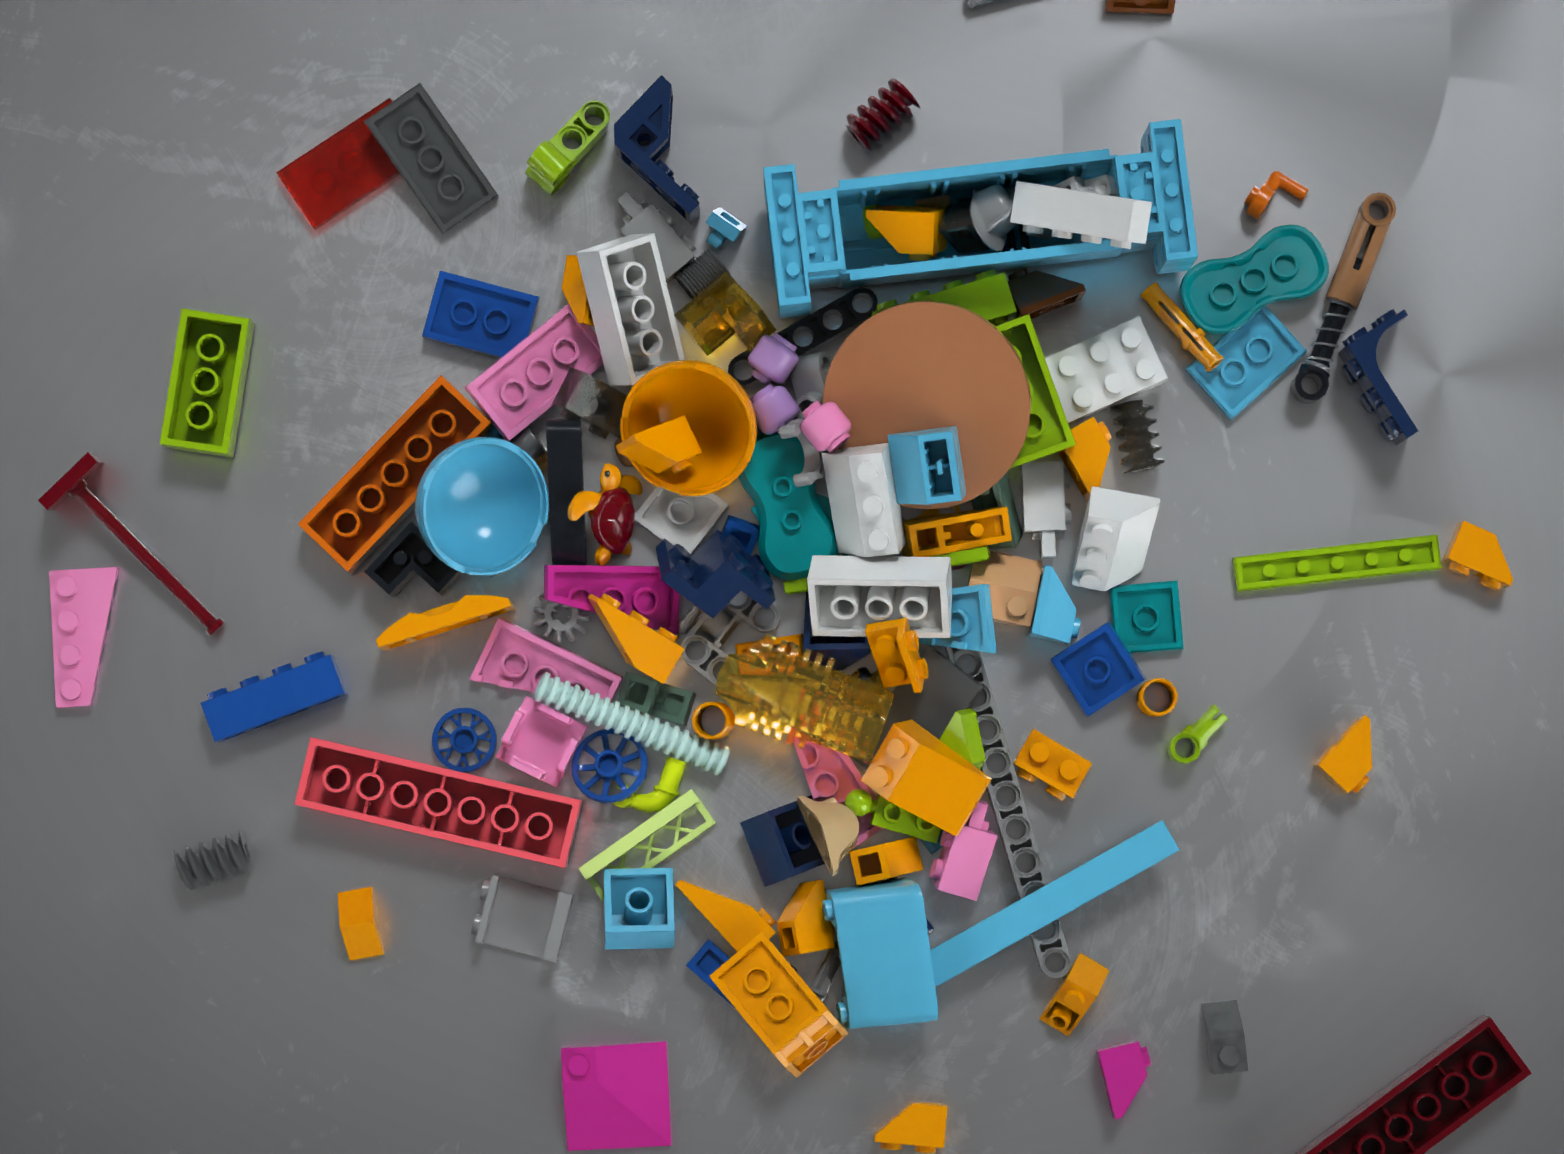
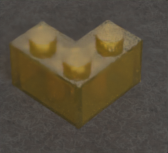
(722, 312)

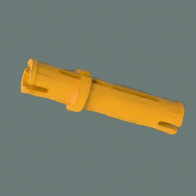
(1208, 356)

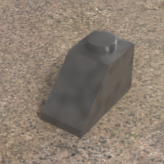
(1224, 1037)

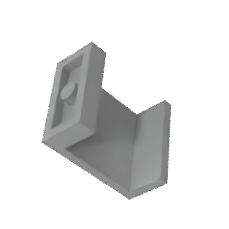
(522, 917)

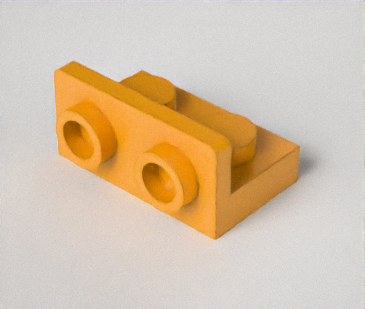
(897, 653)
(1051, 764)

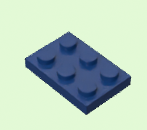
(478, 315)

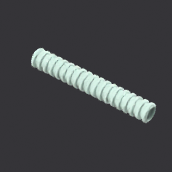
(631, 723)

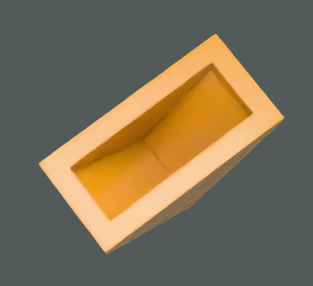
(359, 923)

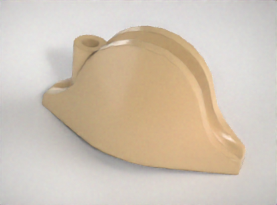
(831, 827)

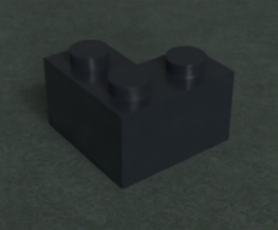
(404, 559)

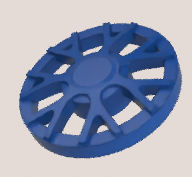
(464, 739)

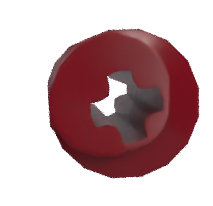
(881, 114)

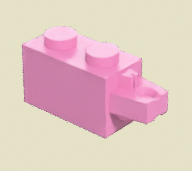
(965, 856)

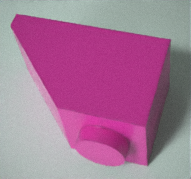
(1123, 1073)

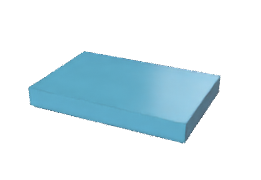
(1251, 362)

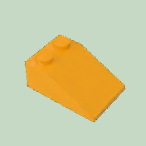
(926, 777)

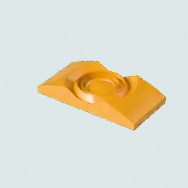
(443, 619)

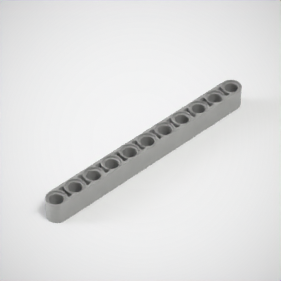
(1016, 810)

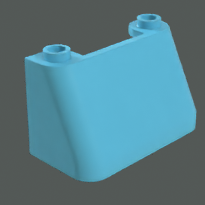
(883, 954)

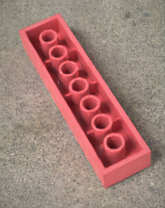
(438, 802)

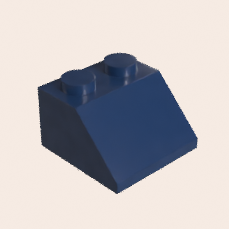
(781, 843)

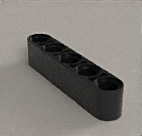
(814, 325)
(564, 482)

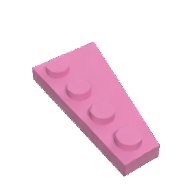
(79, 624)
(520, 658)

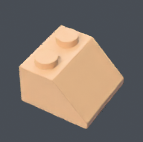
(1012, 586)

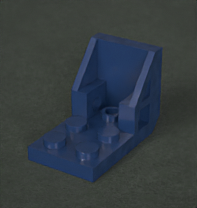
(651, 122)

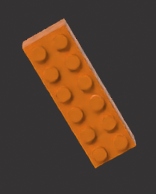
(384, 482)

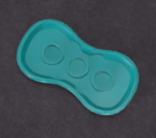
(1278, 267)
(789, 516)

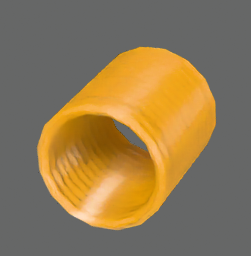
(1173, 697)
(697, 723)

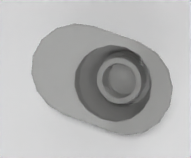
(992, 214)

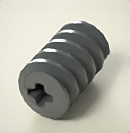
(213, 861)

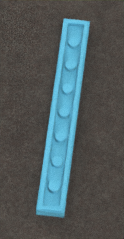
(1052, 901)

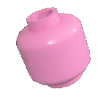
(825, 426)

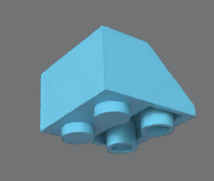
(927, 466)

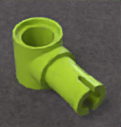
(1197, 734)

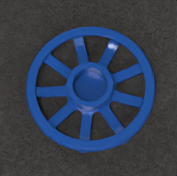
(609, 766)

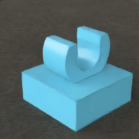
(724, 227)

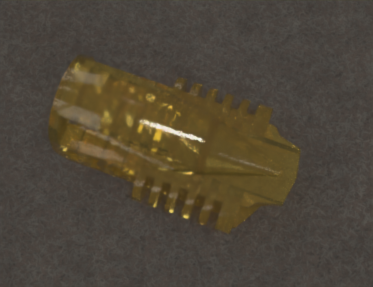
(803, 699)

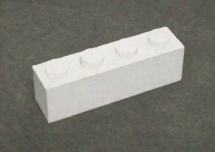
(1082, 213)

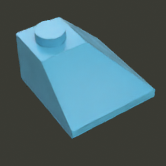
(1053, 611)

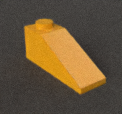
(956, 531)
(731, 918)

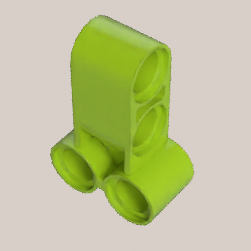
(552, 161)

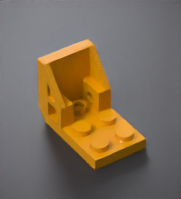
(778, 1005)

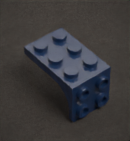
(1362, 367)

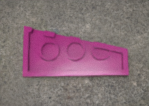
(633, 586)

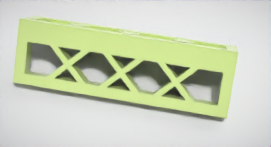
(642, 832)

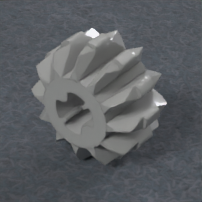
(556, 624)

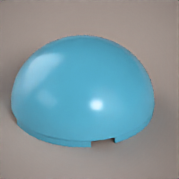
(482, 505)

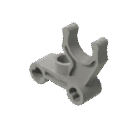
(808, 384)

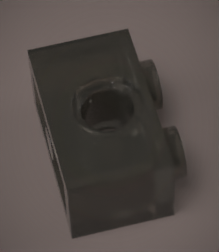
(575, 399)

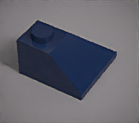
(842, 648)

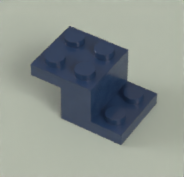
(715, 573)

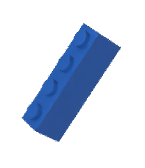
(273, 698)

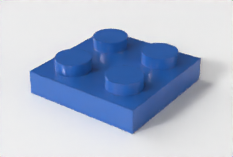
(1098, 668)

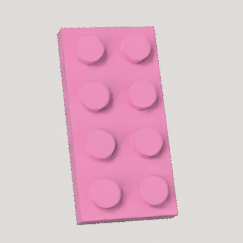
(531, 373)

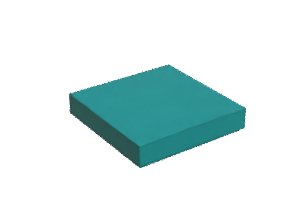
(1147, 616)

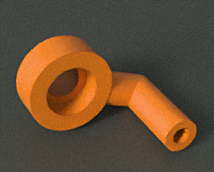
(1259, 198)

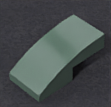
(656, 698)

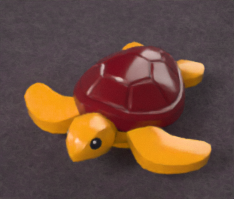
(609, 511)

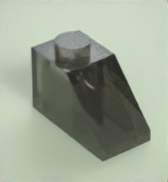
(958, 228)

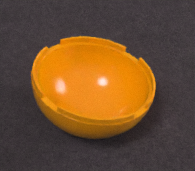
(716, 413)

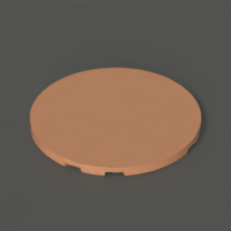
(932, 370)

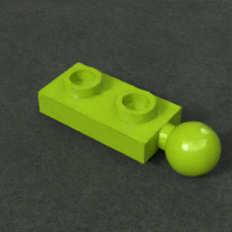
(890, 816)

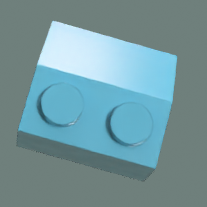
(639, 908)

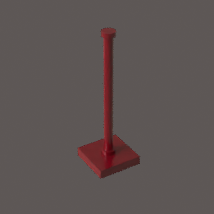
(74, 485)

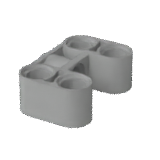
(716, 630)

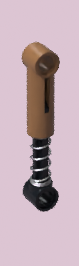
(1345, 293)

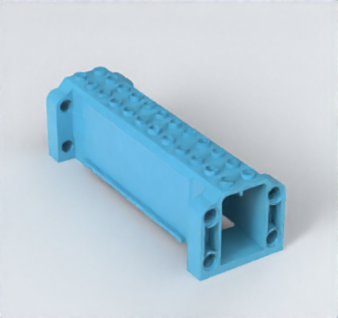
(823, 240)

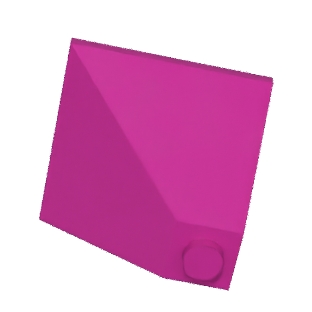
(616, 1095)

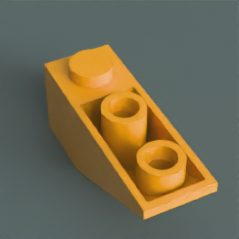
(639, 645)

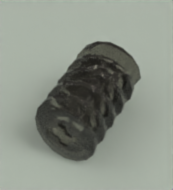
(1137, 436)

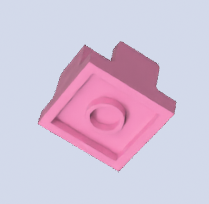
(541, 741)

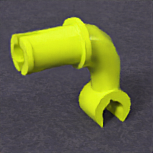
(662, 794)

